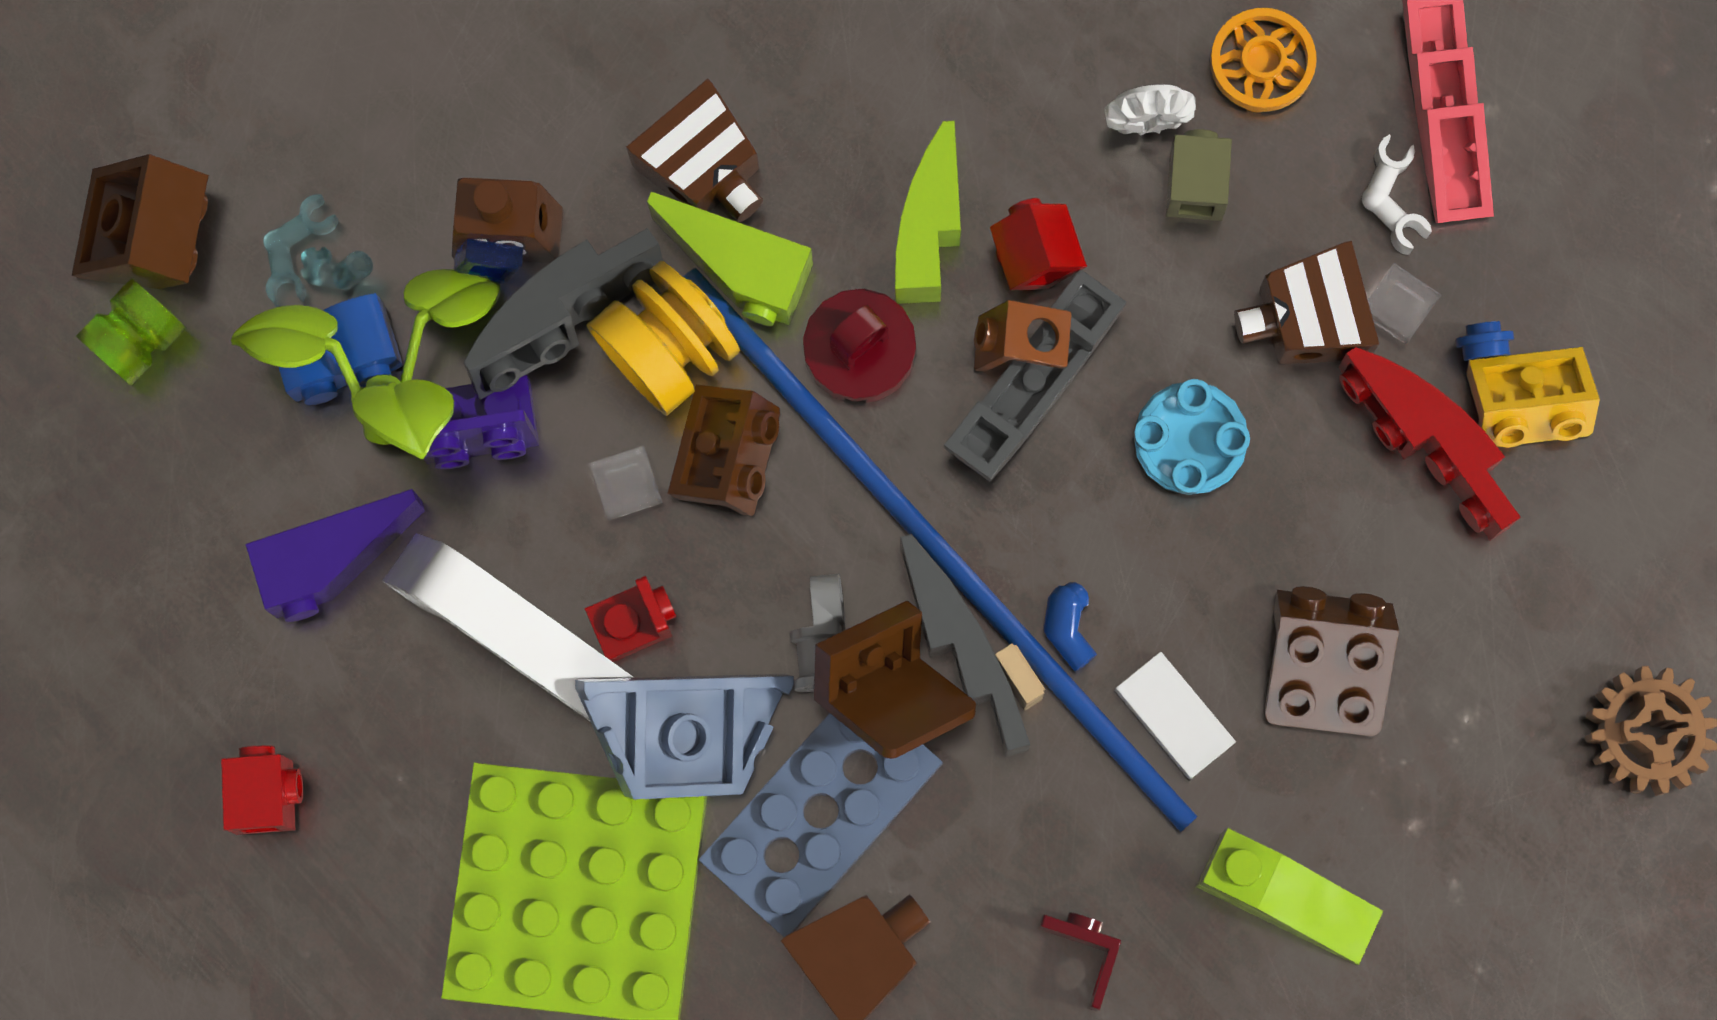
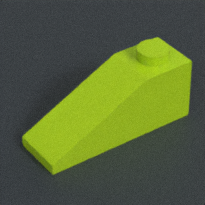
(746, 264)
(1289, 896)

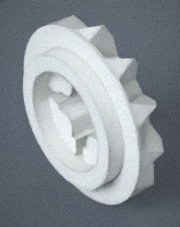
(1150, 109)

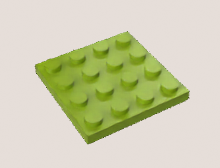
(573, 896)

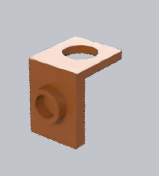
(1003, 336)

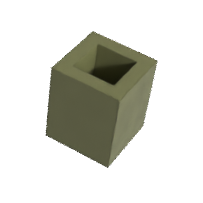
(1198, 176)

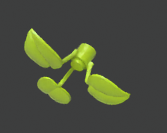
(390, 409)

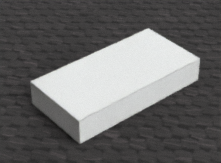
(1175, 716)

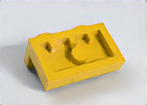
(1534, 396)

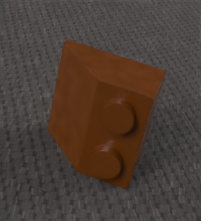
(141, 223)

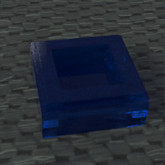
(488, 259)

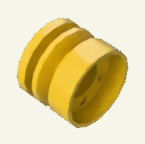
(664, 337)

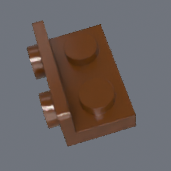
(725, 448)

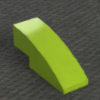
(928, 221)

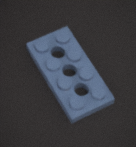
(824, 853)

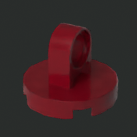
(859, 345)

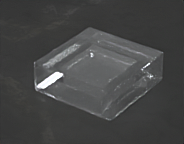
(1401, 303)
(625, 483)

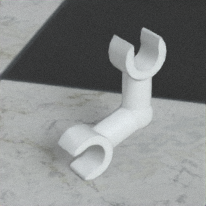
(1377, 198)

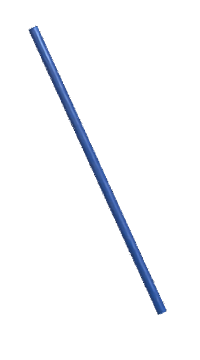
(950, 562)

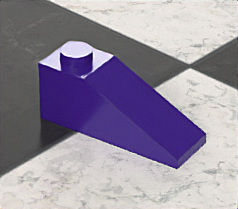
(323, 557)

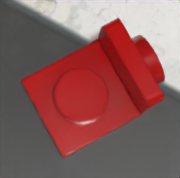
(631, 620)

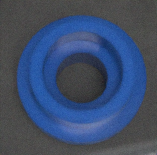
(1485, 341)

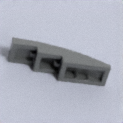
(953, 628)

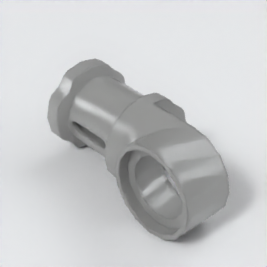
(827, 621)

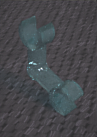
(281, 239)

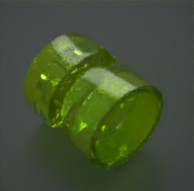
(131, 331)

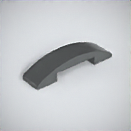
(1029, 390)

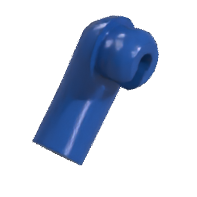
(1062, 624)

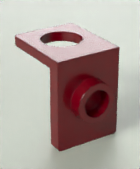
(1087, 932)

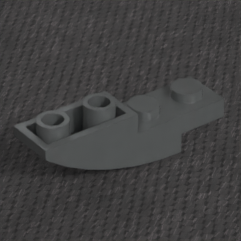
(541, 315)

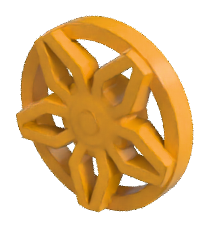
(1263, 59)

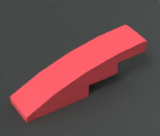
(1448, 110)

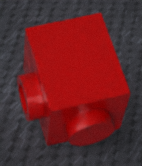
(1037, 245)
(260, 791)

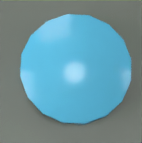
(1191, 437)

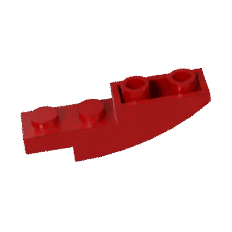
(1418, 416)

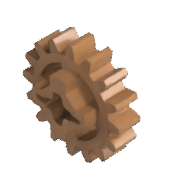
(1652, 754)

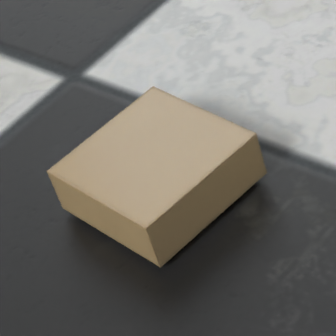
(1020, 676)

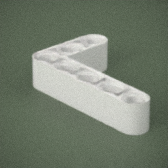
(498, 619)

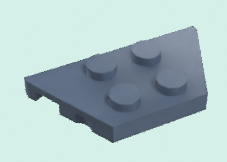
(683, 731)

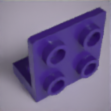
(495, 425)

